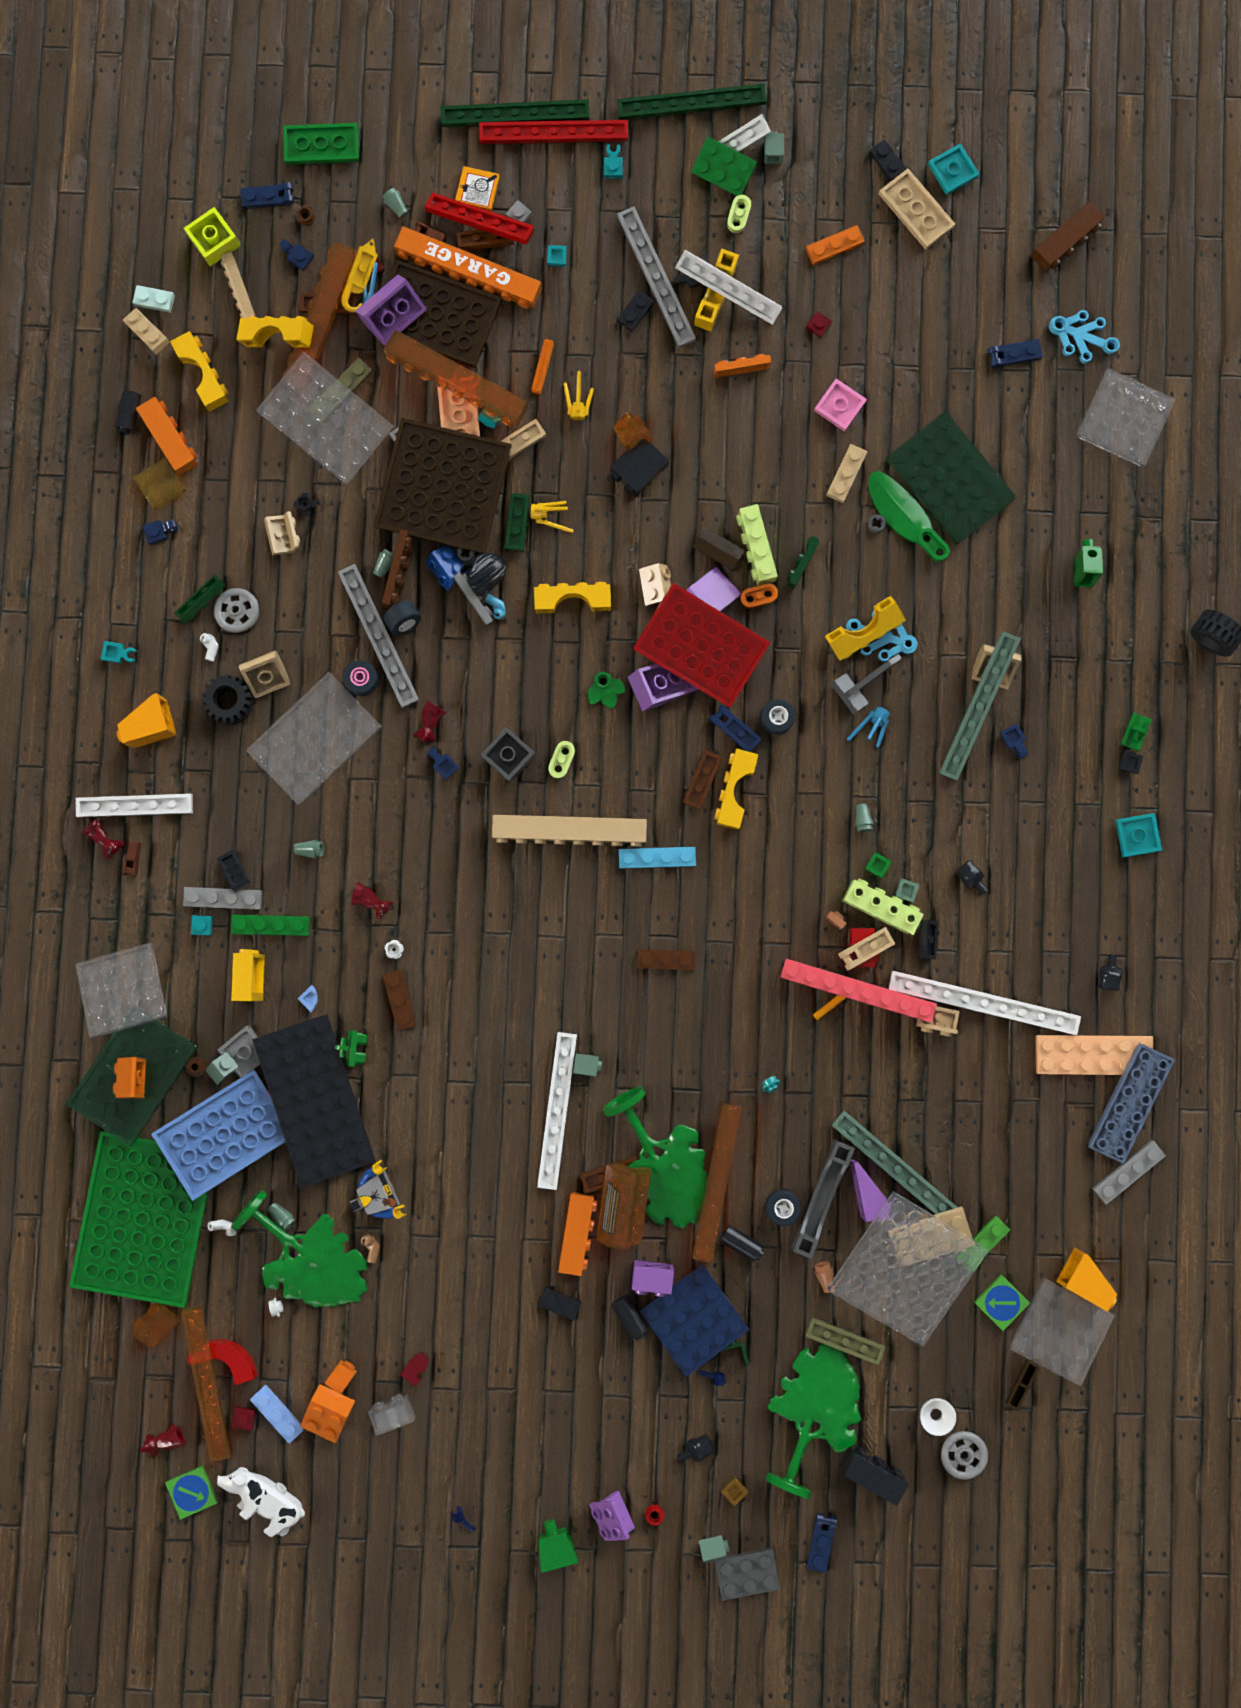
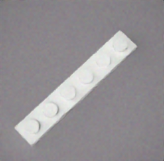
(728, 287)
(134, 805)

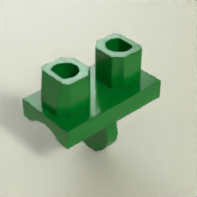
(1136, 732)
(353, 1040)

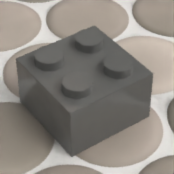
(508, 755)

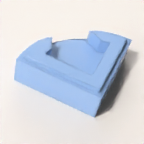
(309, 998)

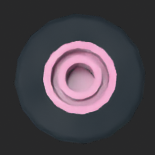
(361, 678)

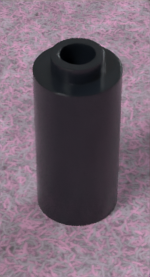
(127, 412)
(742, 1243)
(629, 1317)

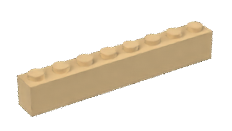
(569, 829)

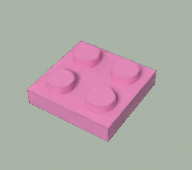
(840, 405)

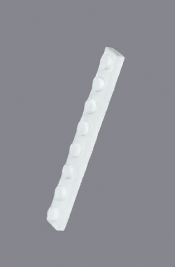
(557, 1110)

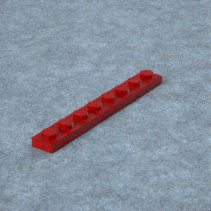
(553, 131)

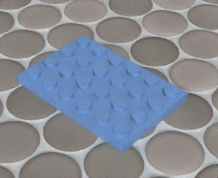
(221, 1135)

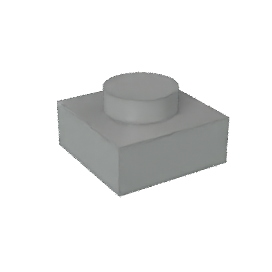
(519, 212)

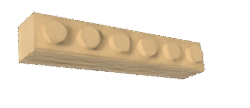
(236, 283)

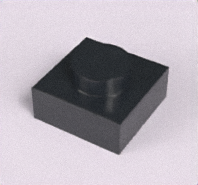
(1130, 762)

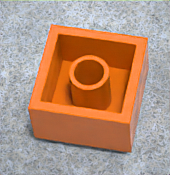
(327, 1413)

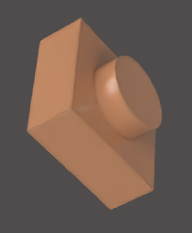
(836, 919)

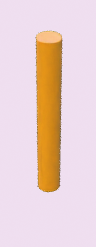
(828, 1007)

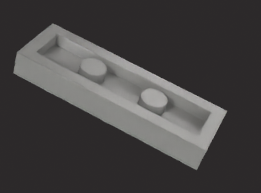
(483, 611)

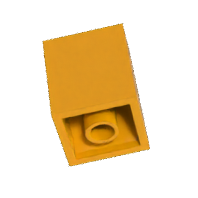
(147, 723)
(1087, 1281)

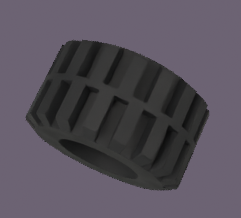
(1217, 633)
(217, 688)

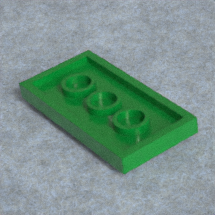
(321, 143)

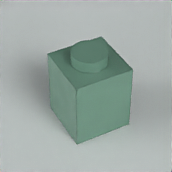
(774, 148)
(587, 1064)
(222, 1068)
(713, 1549)

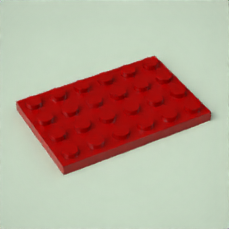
(701, 645)

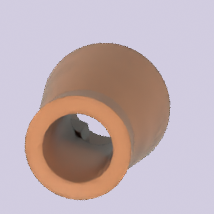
(824, 1274)

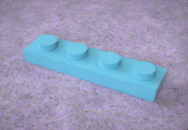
(657, 857)

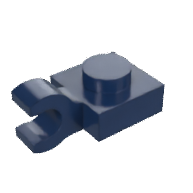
(298, 255)
(157, 531)
(1013, 738)
(444, 765)

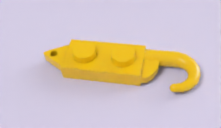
(359, 273)

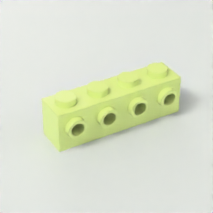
(757, 545)
(882, 907)

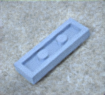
(277, 1413)

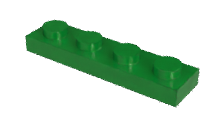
(270, 925)

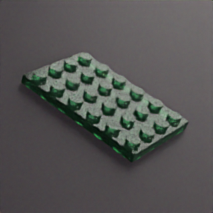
(951, 477)
(165, 1058)

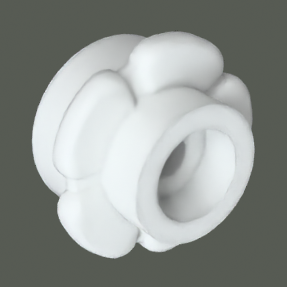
(394, 954)
(275, 1307)

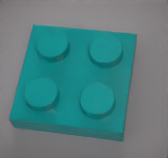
(953, 169)
(1138, 835)

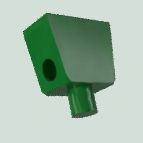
(1088, 565)
(556, 1548)

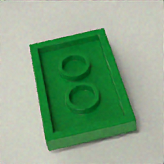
(724, 166)

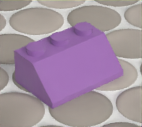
(391, 309)

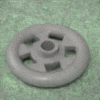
(237, 626)
(951, 1465)

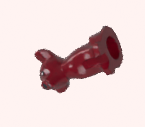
(430, 718)
(98, 835)
(366, 897)
(167, 1440)

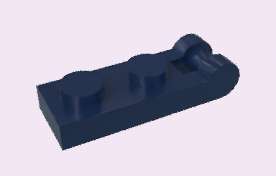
(267, 196)
(1015, 353)
(735, 729)
(821, 1543)

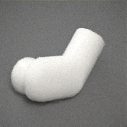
(211, 645)
(222, 1224)

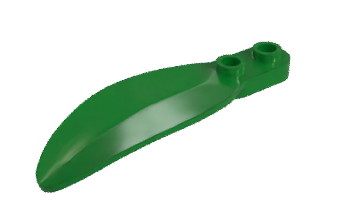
(905, 515)

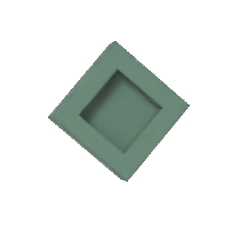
(907, 890)

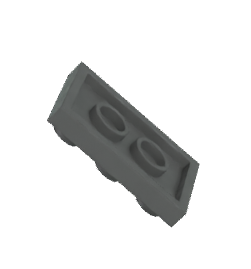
(747, 1574)

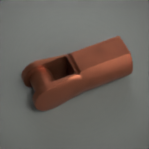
(430, 232)
(132, 854)

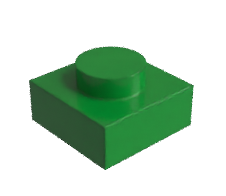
(878, 865)

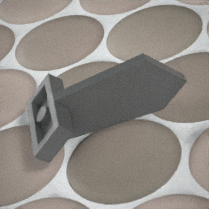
(851, 693)

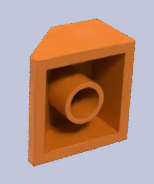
(130, 1078)

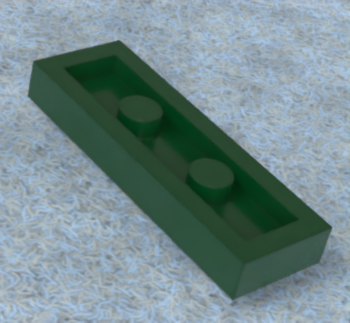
(517, 522)
(200, 599)

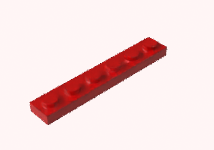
(479, 218)

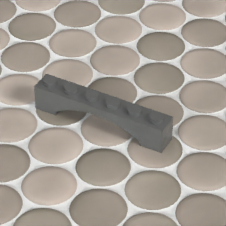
(815, 1214)

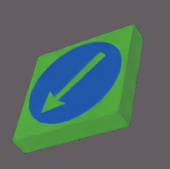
(1002, 1302)
(191, 1492)

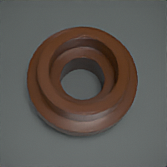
(305, 211)
(202, 1066)

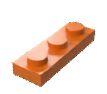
(835, 245)
(742, 365)

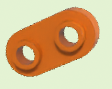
(758, 596)

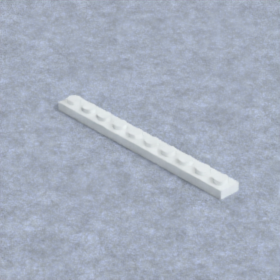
(984, 1003)

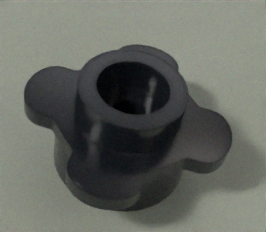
(304, 498)

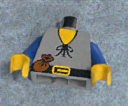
(377, 1194)

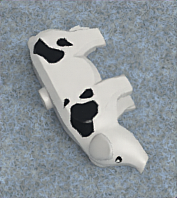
(265, 1498)

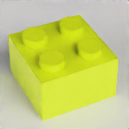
(212, 236)

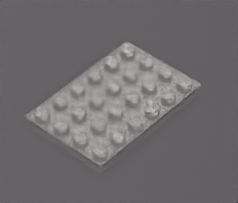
(325, 418)
(313, 738)

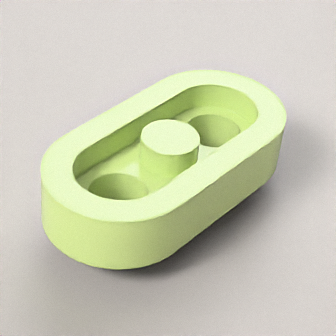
(739, 215)
(562, 760)

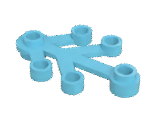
(1080, 335)
(887, 638)

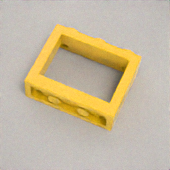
(248, 976)

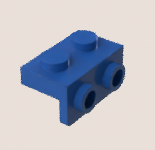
(444, 565)

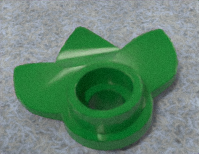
(606, 693)

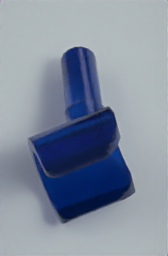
(719, 1378)
(459, 1517)

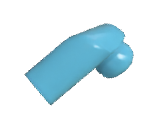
(498, 606)

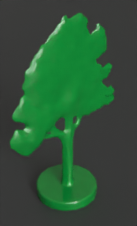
(676, 1176)
(320, 1272)
(821, 1394)

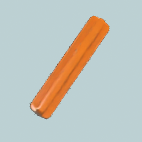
(542, 366)

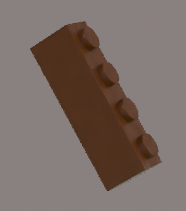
(1068, 236)

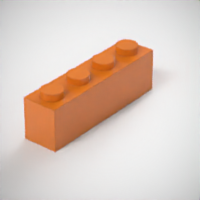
(166, 435)
(576, 1234)

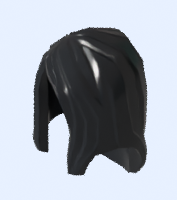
(485, 572)

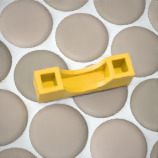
(712, 301)
(256, 331)
(210, 391)
(549, 597)
(886, 617)
(742, 765)

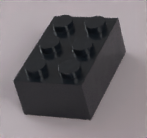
(874, 1474)

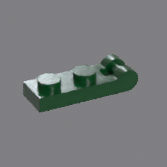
(803, 561)

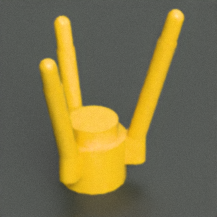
(578, 410)
(539, 511)

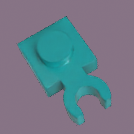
(613, 164)
(115, 652)

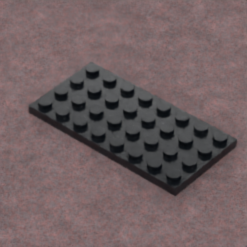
(313, 1100)

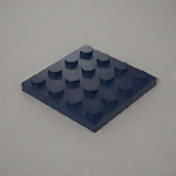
(694, 1320)

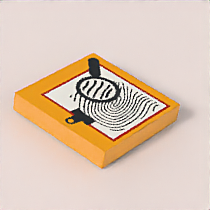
(478, 188)

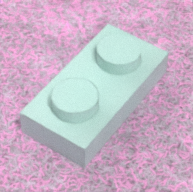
(153, 299)

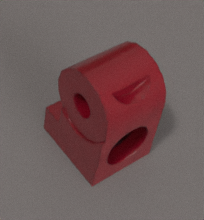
(415, 1366)

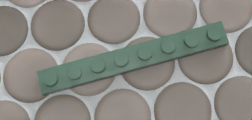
(979, 705)
(892, 1164)

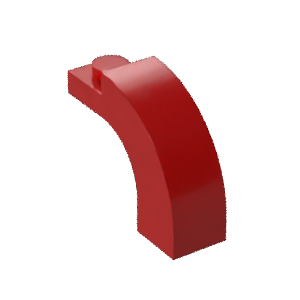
(236, 1357)

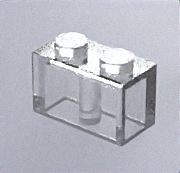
(391, 1414)

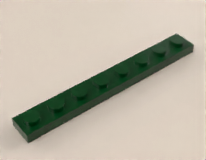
(691, 101)
(515, 112)

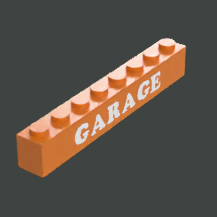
(468, 268)

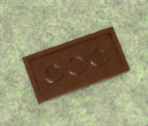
(399, 565)

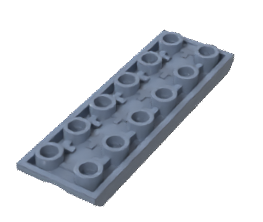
(1131, 1103)

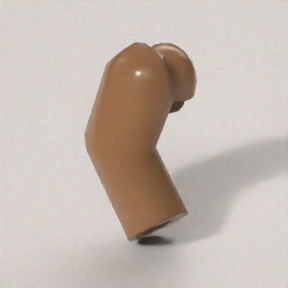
(373, 1247)

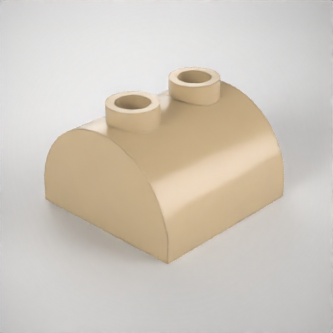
(982, 660)
(264, 674)

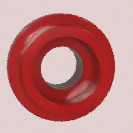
(654, 1520)

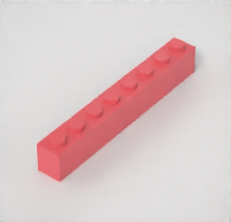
(858, 990)

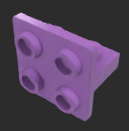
(612, 1517)

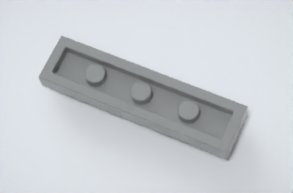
(222, 898)
(1128, 1172)

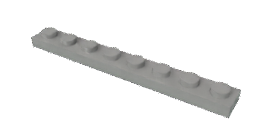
(656, 277)
(378, 636)

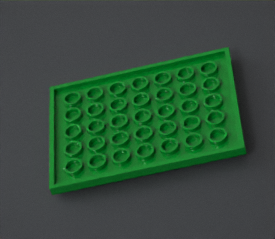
(137, 1226)

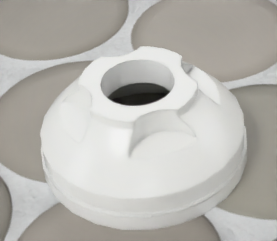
(944, 1423)

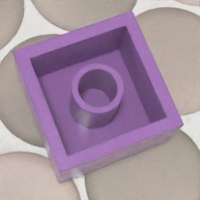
(652, 1278)

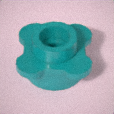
(771, 1084)

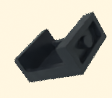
(638, 467)

